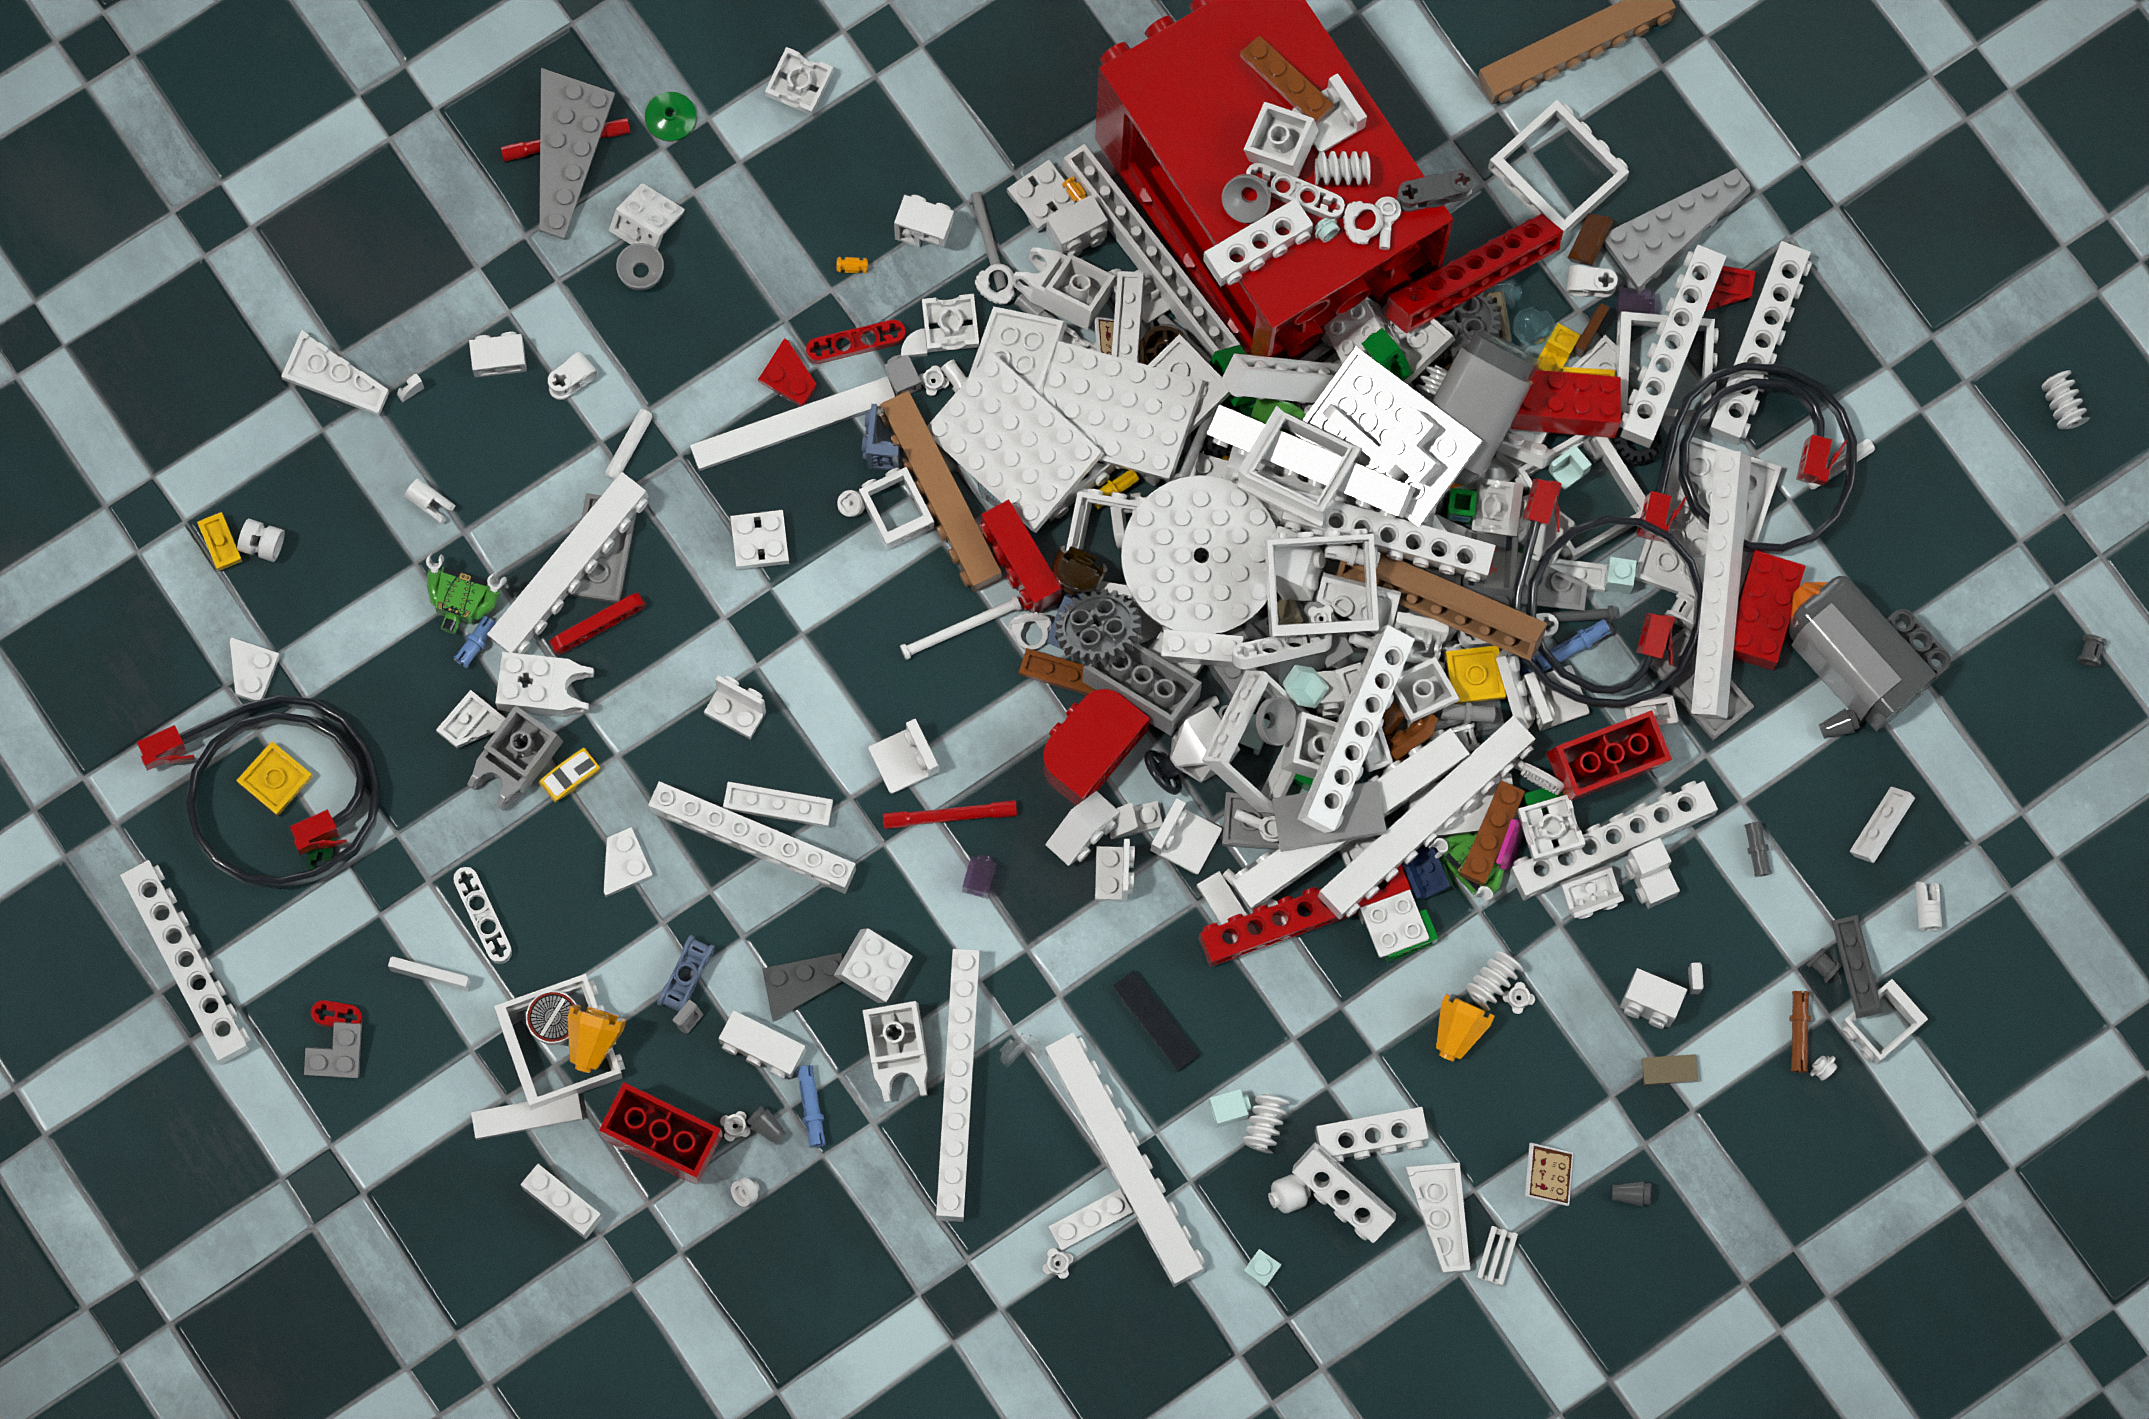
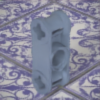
(690, 960)

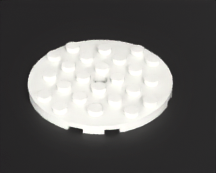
(1161, 548)

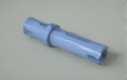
(1576, 643)
(812, 1114)

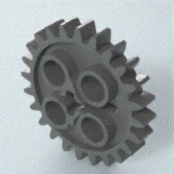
(1461, 322)
(1098, 627)

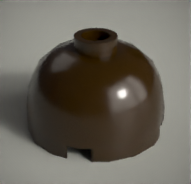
(1157, 340)
(1077, 570)

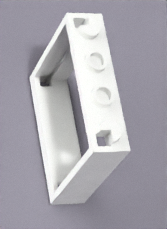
(1530, 197)
(1624, 324)
(1621, 476)
(1080, 522)
(1329, 537)
(1229, 733)
(521, 1003)

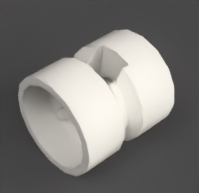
(269, 544)

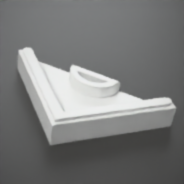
(1603, 356)

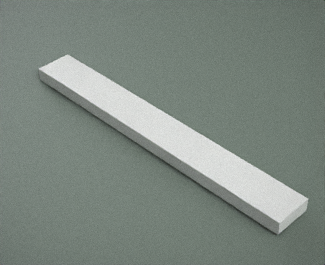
(791, 424)

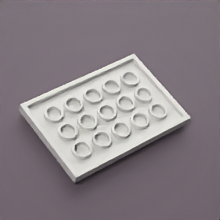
(1378, 404)
(1124, 407)
(1014, 441)
(1658, 562)

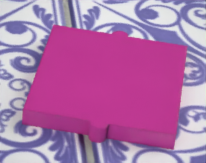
(1510, 845)

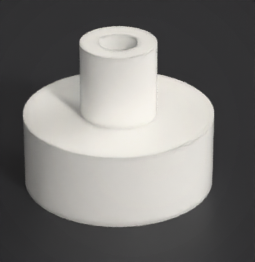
(745, 1191)

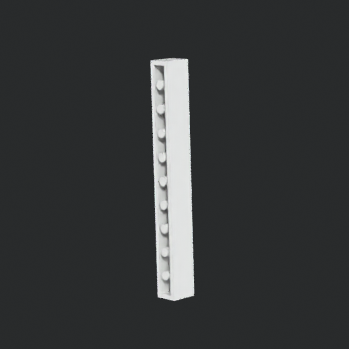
(1149, 254)
(1721, 584)
(1396, 788)
(1426, 817)
(958, 1085)
(1124, 1160)

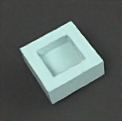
(1262, 1268)

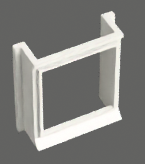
(1280, 496)

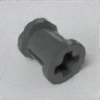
(2091, 650)
(1824, 965)

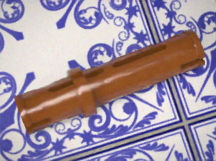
(1799, 1021)

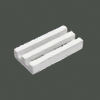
(1503, 1234)

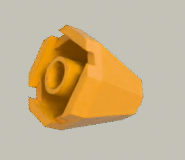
(1459, 1027)
(591, 1036)

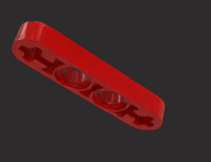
(854, 337)
(597, 623)

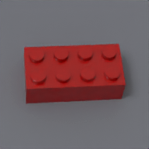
(1571, 404)
(1020, 557)
(1765, 609)

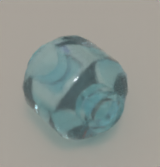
(1511, 291)

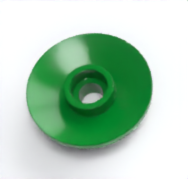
(673, 127)

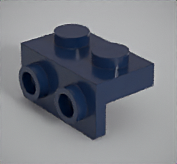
(1427, 874)

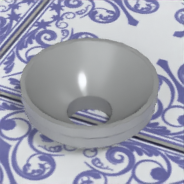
(1241, 208)
(640, 255)
(1282, 721)

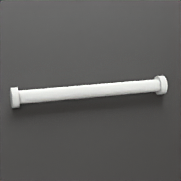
(960, 627)

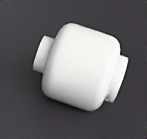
(1288, 1194)

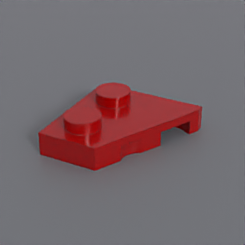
(1731, 287)
(788, 375)

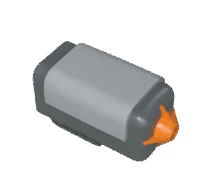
(1485, 394)
(1862, 653)

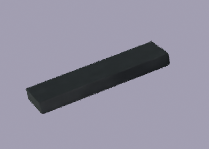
(1155, 1021)

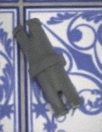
(1758, 849)

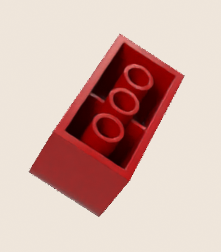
(1092, 743)
(1609, 756)
(660, 1134)

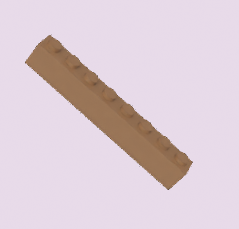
(1571, 46)
(940, 492)
(1455, 605)

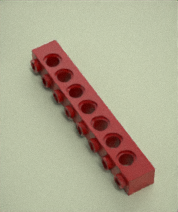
(1473, 273)
(1218, 951)

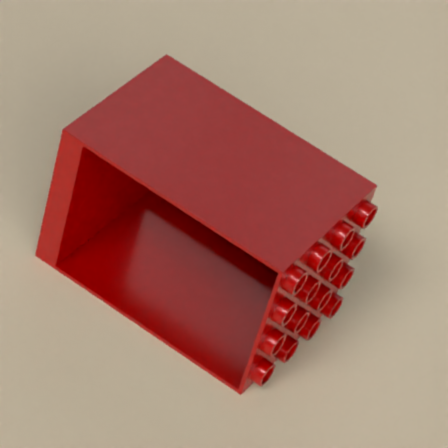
(1177, 133)

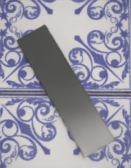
(1857, 966)

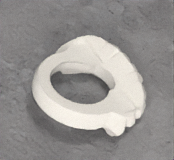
(1350, 214)
(982, 285)
(1017, 624)

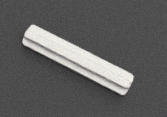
(629, 444)
(1863, 449)

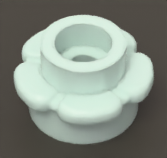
(1326, 229)

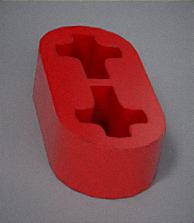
(337, 1009)

